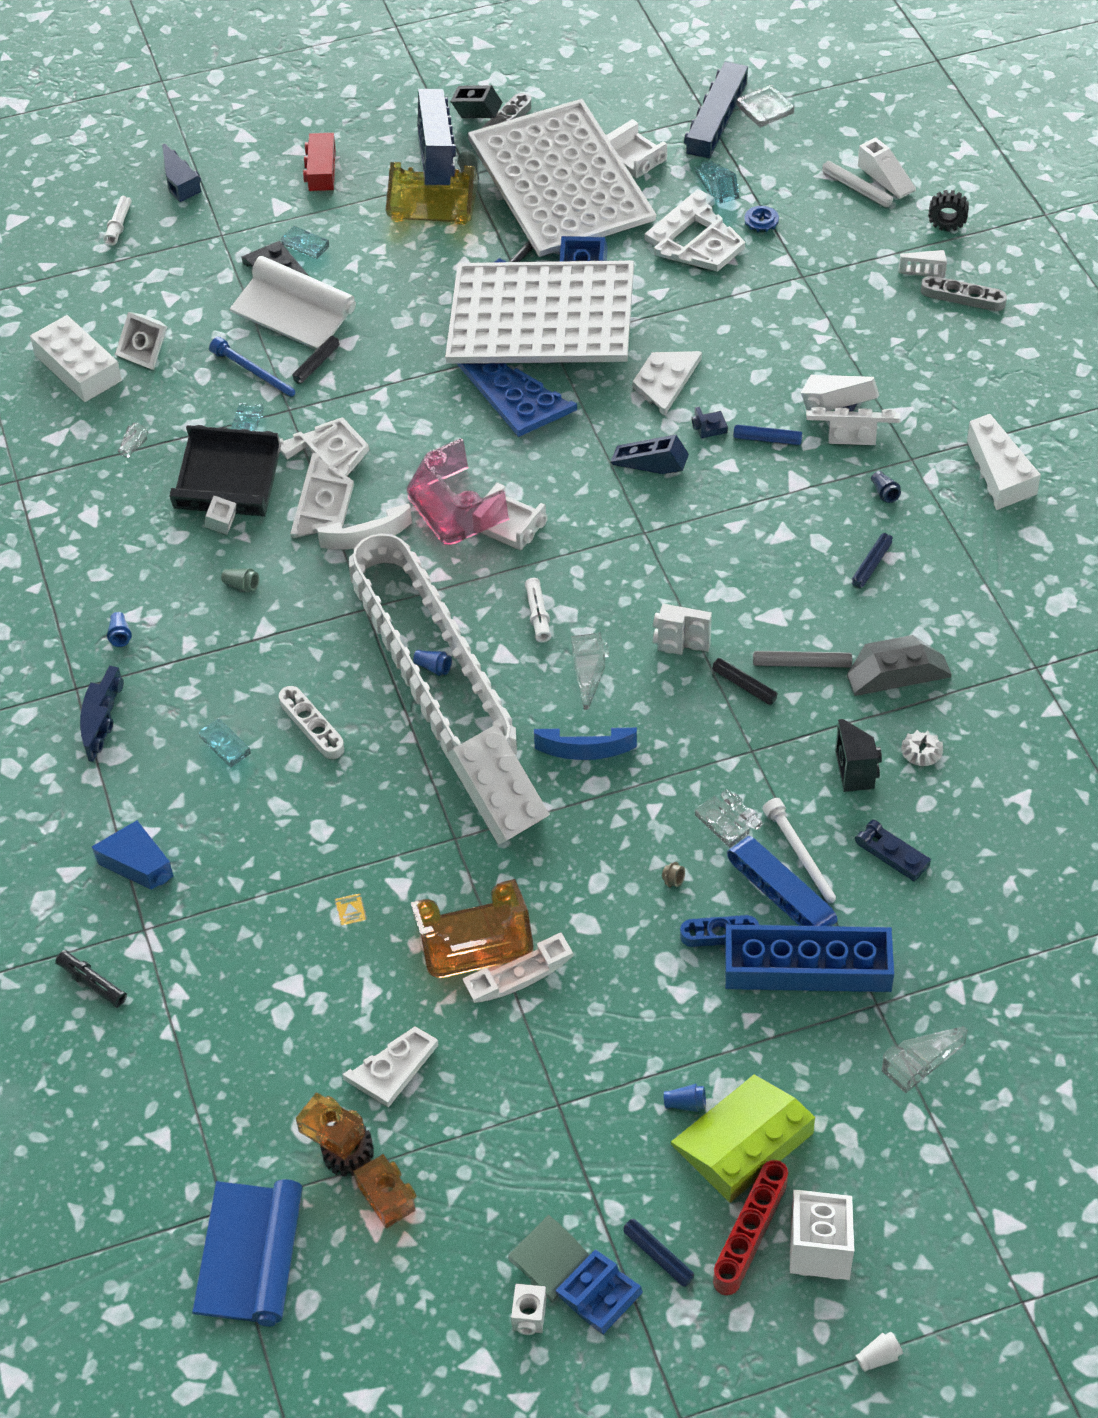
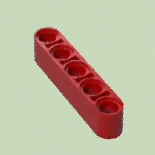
(750, 1239)

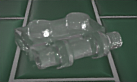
(724, 822)

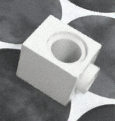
(220, 515)
(528, 1297)

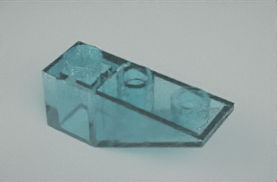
(718, 181)

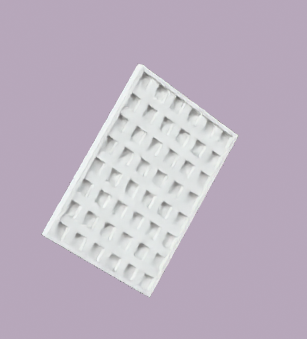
(541, 312)

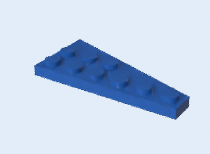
(517, 396)

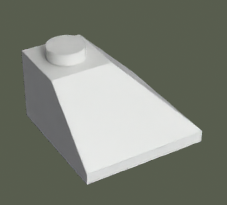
(141, 339)

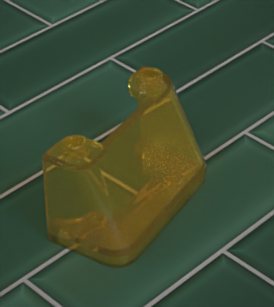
(413, 200)

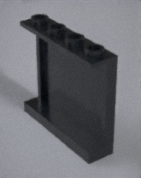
(229, 466)

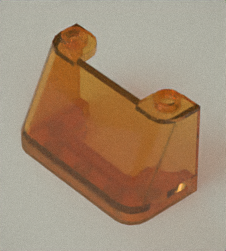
(475, 935)

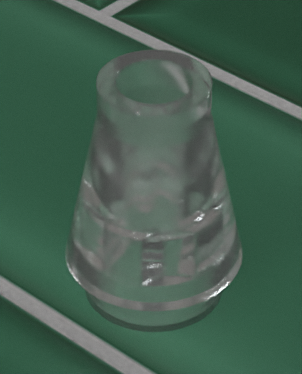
(133, 439)

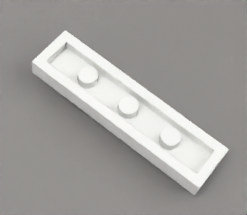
(679, 218)

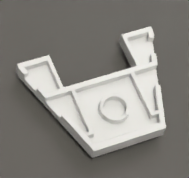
(709, 249)
(334, 443)

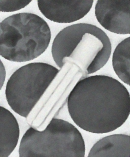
(115, 226)

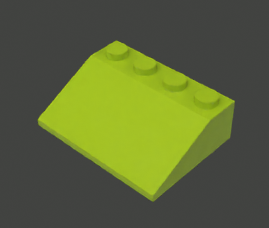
(743, 1134)

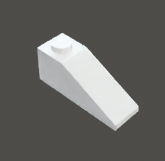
(837, 391)

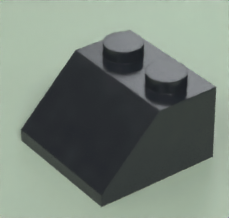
(856, 757)

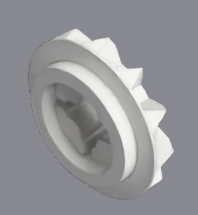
(930, 754)

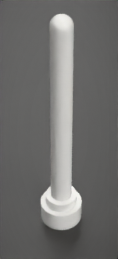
(775, 811)

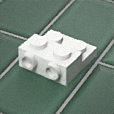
(682, 628)

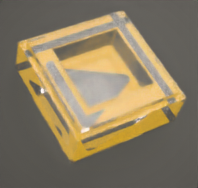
(350, 909)

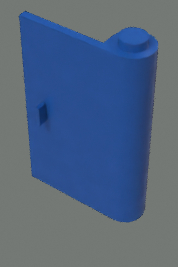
(248, 1252)

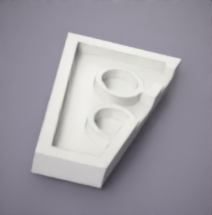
(393, 1068)

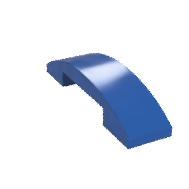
(585, 747)

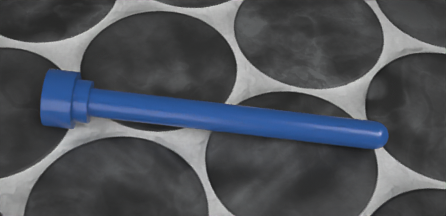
(221, 348)

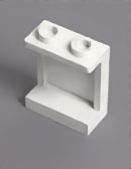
(635, 150)
(522, 522)

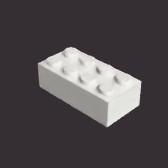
(76, 358)
(497, 784)

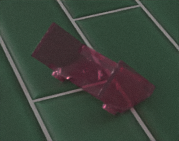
(448, 514)

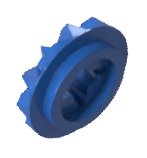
(754, 214)

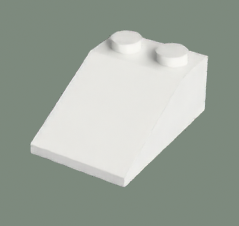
(821, 1235)

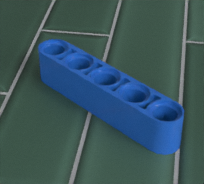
(780, 884)

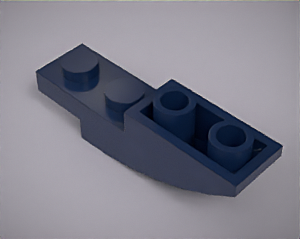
(96, 709)

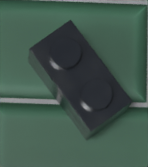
(476, 101)

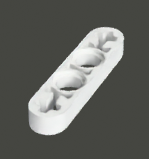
(309, 723)

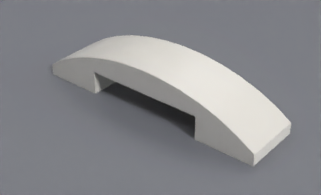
(336, 537)
(521, 972)

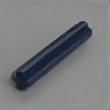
(872, 560)
(658, 1252)

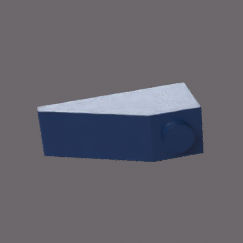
(653, 455)

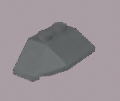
(895, 665)

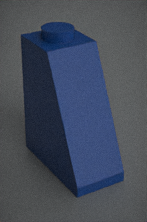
(134, 856)

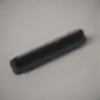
(316, 359)
(744, 681)

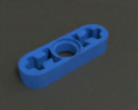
(711, 939)

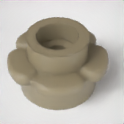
(673, 874)

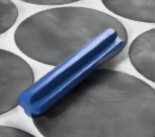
(767, 434)

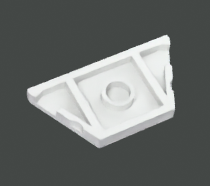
(665, 376)
(323, 498)

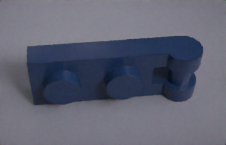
(893, 850)

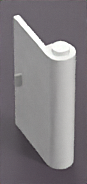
(293, 303)

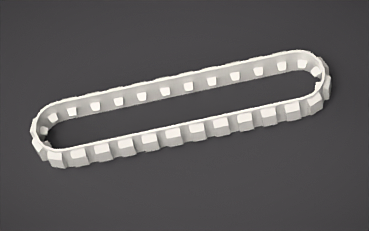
(392, 549)

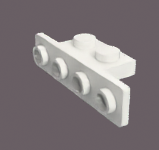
(853, 427)

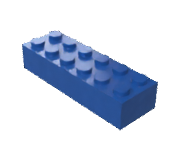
(809, 958)

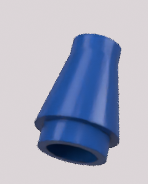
(118, 630)
(434, 661)
(686, 1098)

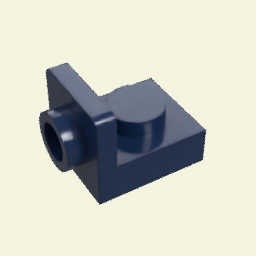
(709, 424)

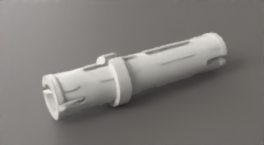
(541, 629)

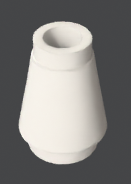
(879, 1352)

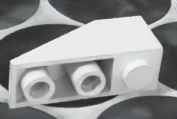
(883, 166)

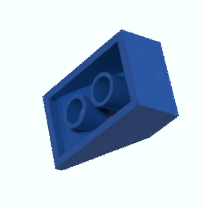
(583, 249)

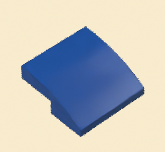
(599, 1291)

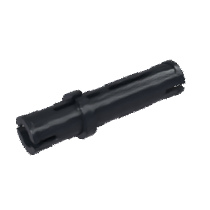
(69, 962)

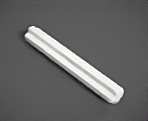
(857, 184)

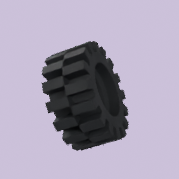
(948, 220)
(352, 1162)

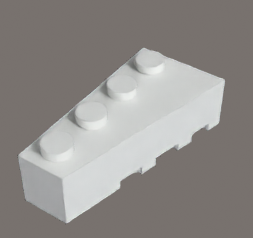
(1001, 463)

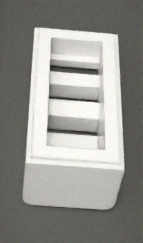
(935, 267)

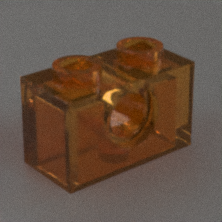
(338, 1138)
(391, 1205)

